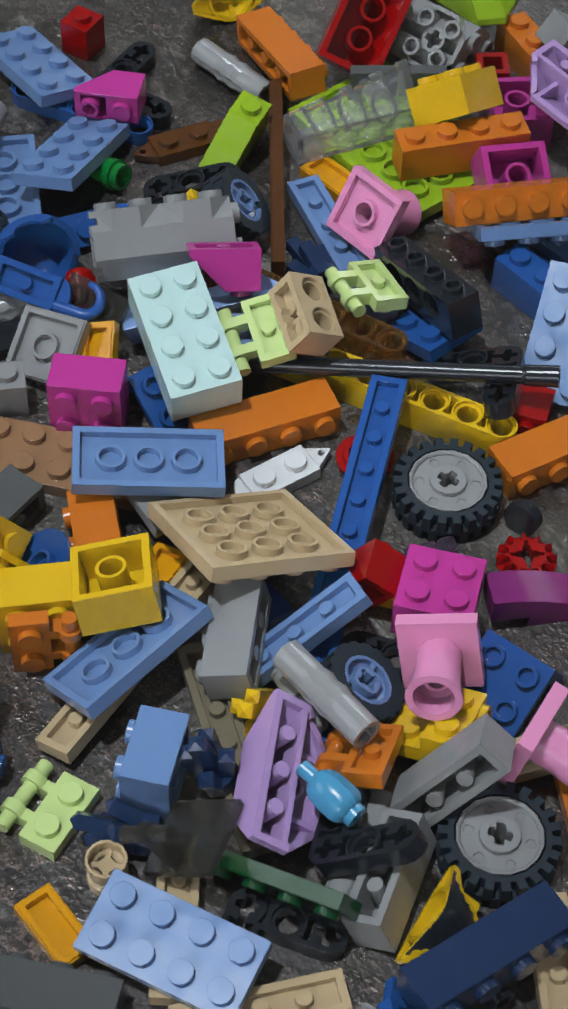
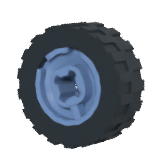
(251, 203)
(368, 678)

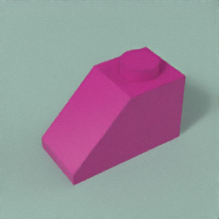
(230, 264)

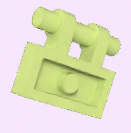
(373, 286)
(264, 330)
(50, 826)

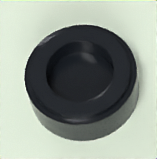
(523, 516)

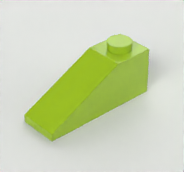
(239, 131)

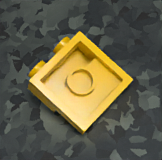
(425, 735)

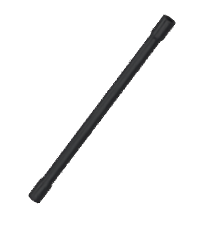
(528, 375)

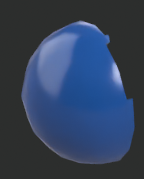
(41, 243)

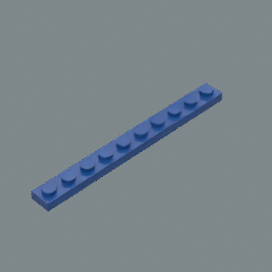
(363, 480)

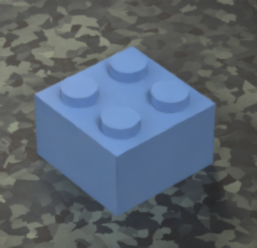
(151, 769)

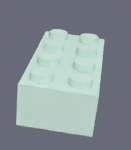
(184, 341)

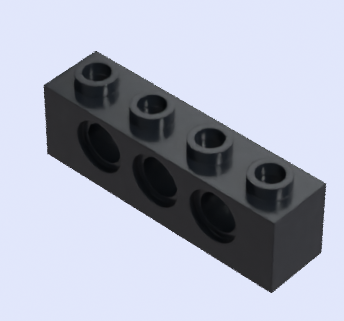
(432, 287)

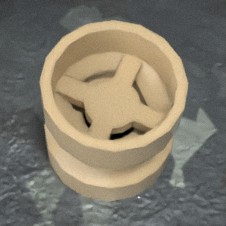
(101, 861)

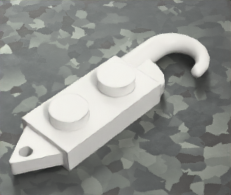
(286, 471)

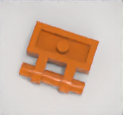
(31, 639)
(363, 766)

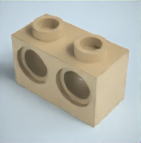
(305, 314)

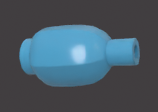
(332, 794)

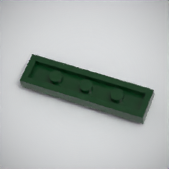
(291, 888)

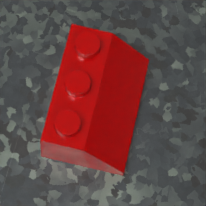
(361, 32)

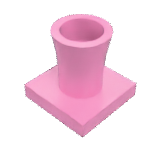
(373, 211)
(437, 659)
(544, 740)

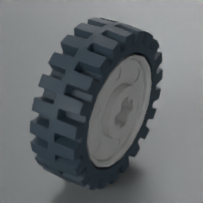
(446, 490)
(505, 871)

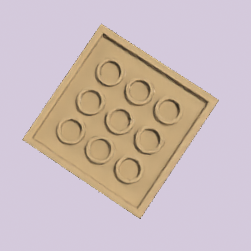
(250, 535)

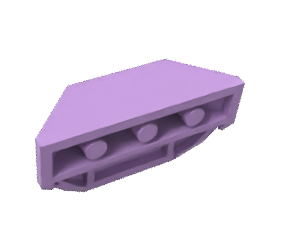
(550, 81)
(267, 782)

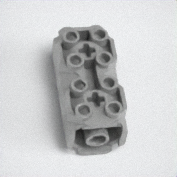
(438, 37)
(155, 236)

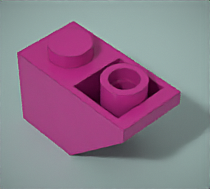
(112, 96)

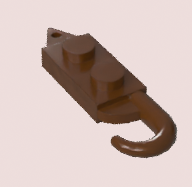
(178, 143)

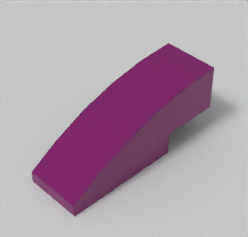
(526, 594)

